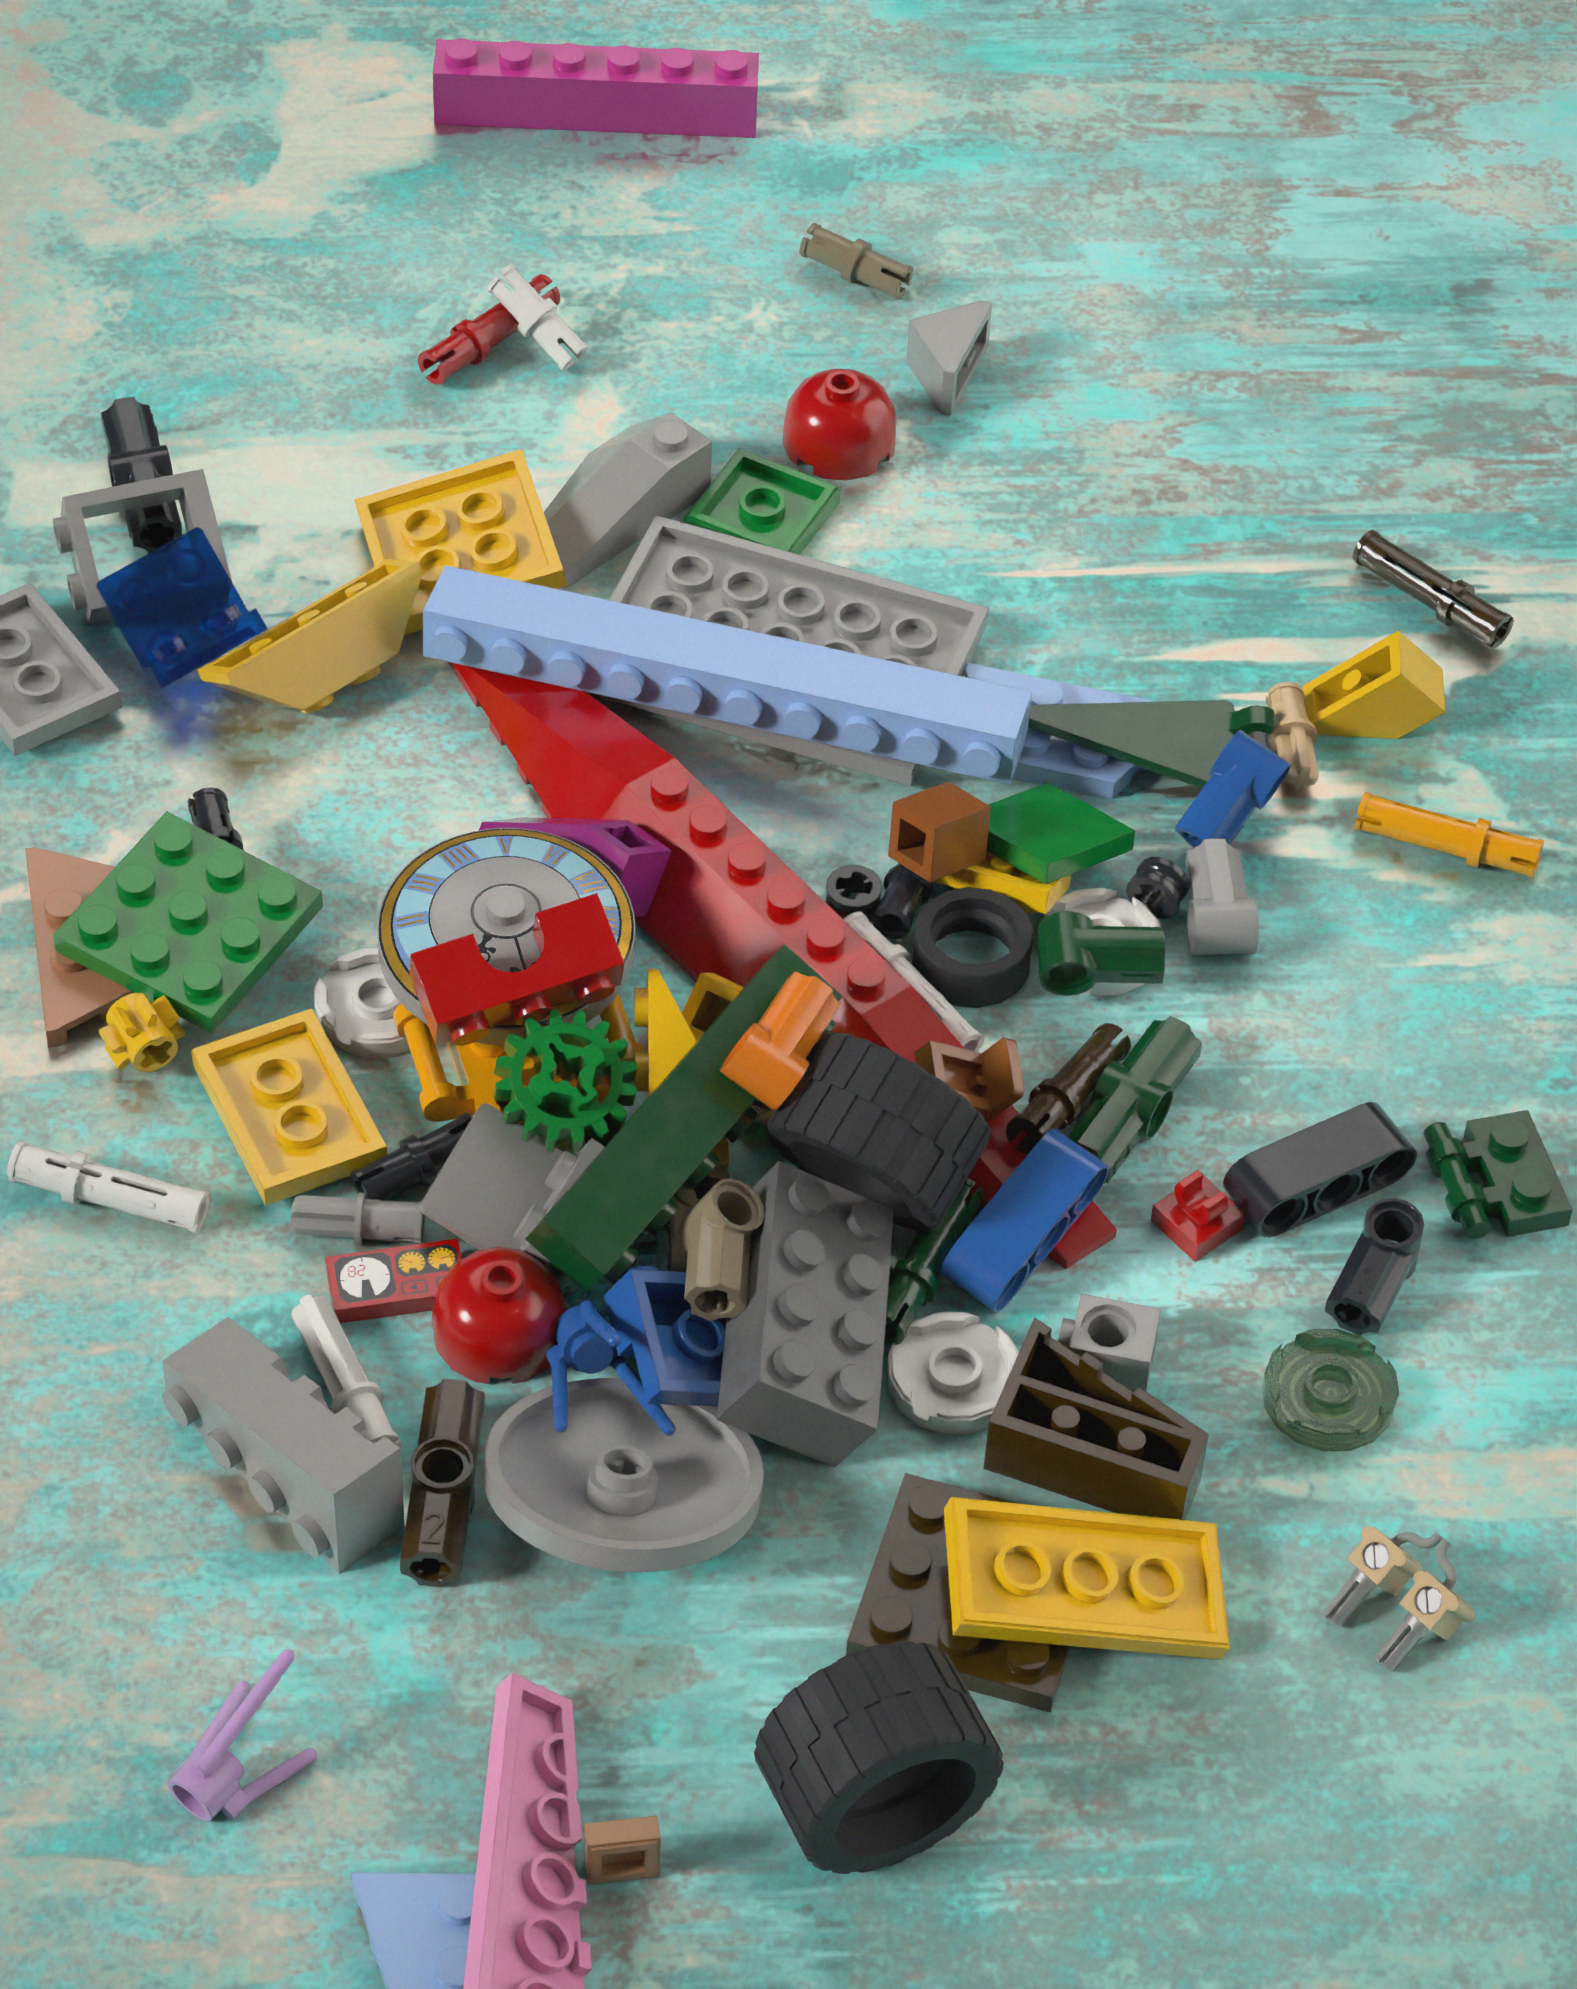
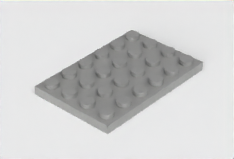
(802, 600)

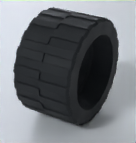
(880, 1129)
(878, 1757)

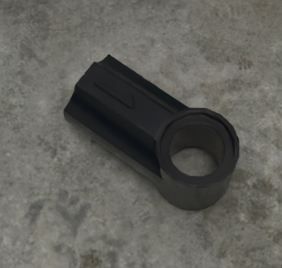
(1376, 1266)

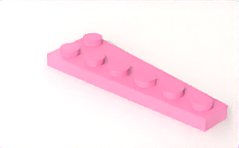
(526, 1873)

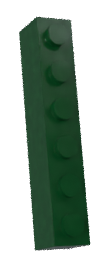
(661, 1145)

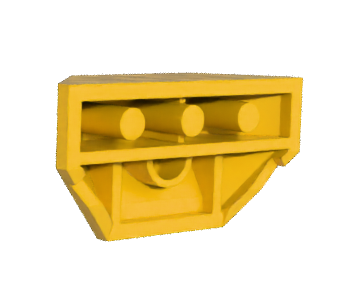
(326, 643)

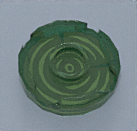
(1330, 1390)

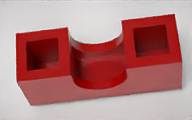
(469, 996)

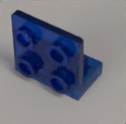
(178, 608)

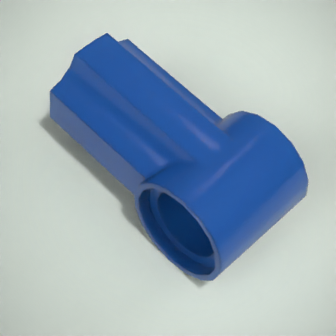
(1241, 780)

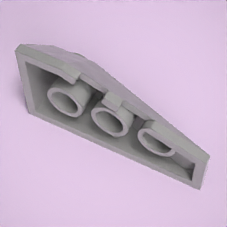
(622, 486)

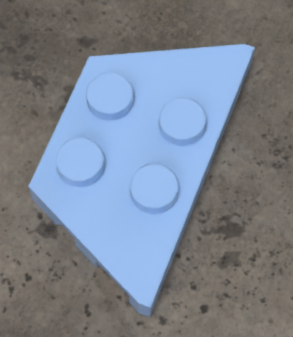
(1055, 759)

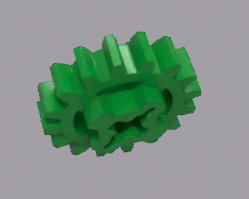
(559, 1108)

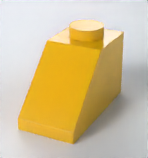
(1377, 692)

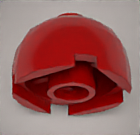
(840, 424)
(497, 1315)

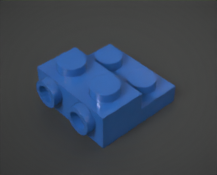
(673, 1349)

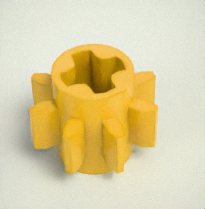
(142, 1032)

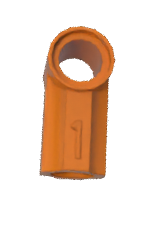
(774, 1052)

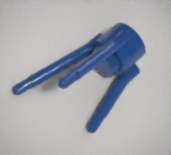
(589, 1346)

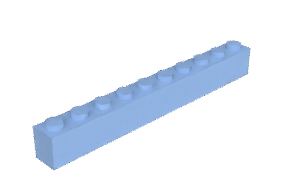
(727, 674)

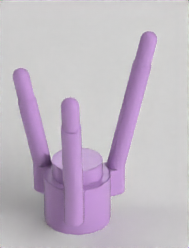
(211, 1773)

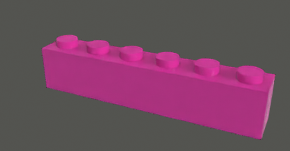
(595, 88)

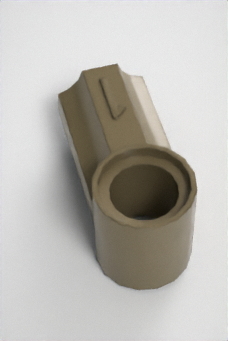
(719, 1249)

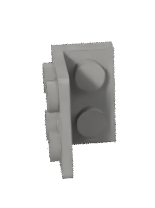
(499, 1185)

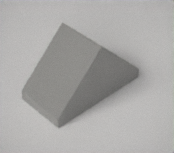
(947, 350)

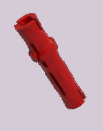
(473, 339)

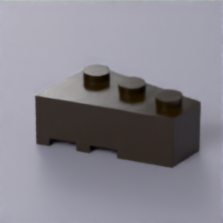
(1090, 1436)

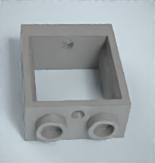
(72, 536)

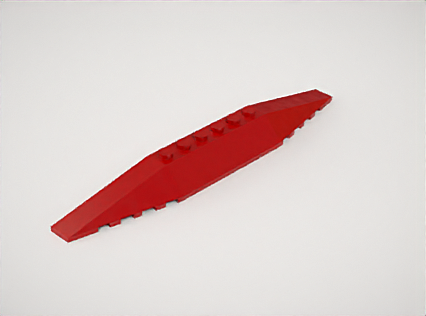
(723, 891)

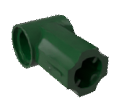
(1080, 954)

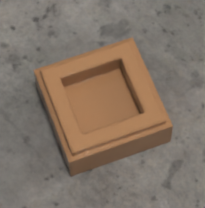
(622, 1849)

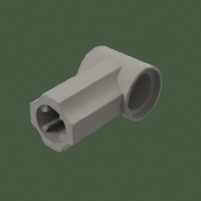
(1219, 911)

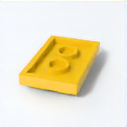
(288, 1106)

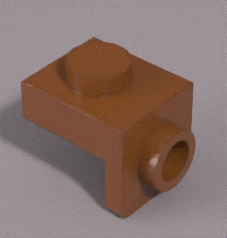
(985, 1079)

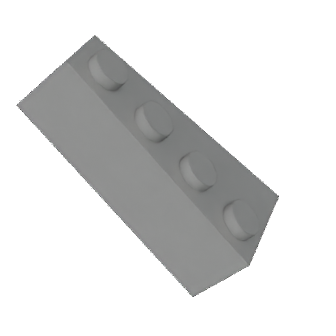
(288, 1444)

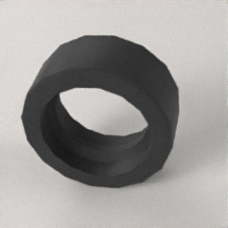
(978, 912)

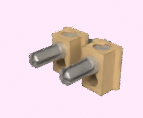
(1429, 1602)

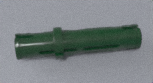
(915, 1276)

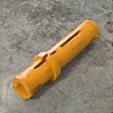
(1449, 835)

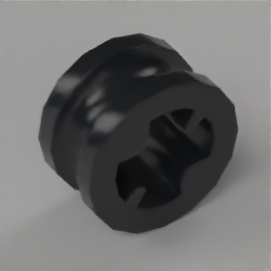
(857, 880)
(1159, 886)

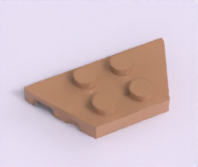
(67, 988)

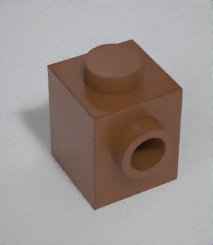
(939, 831)

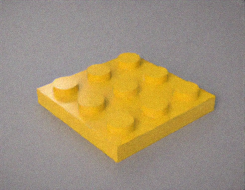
(467, 519)

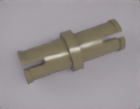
(856, 261)

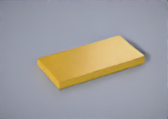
(1085, 1578)

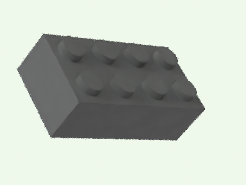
(812, 1337)

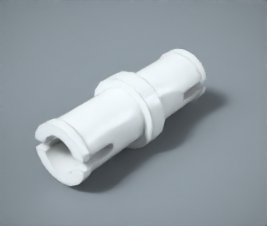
(537, 317)

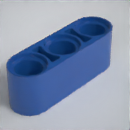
(1024, 1220)

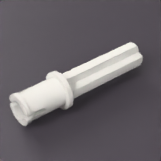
(341, 1367)

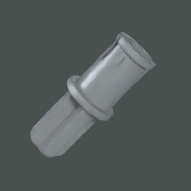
(358, 1218)

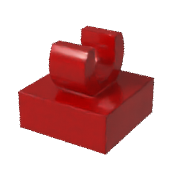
(1197, 1216)

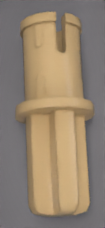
(1293, 734)

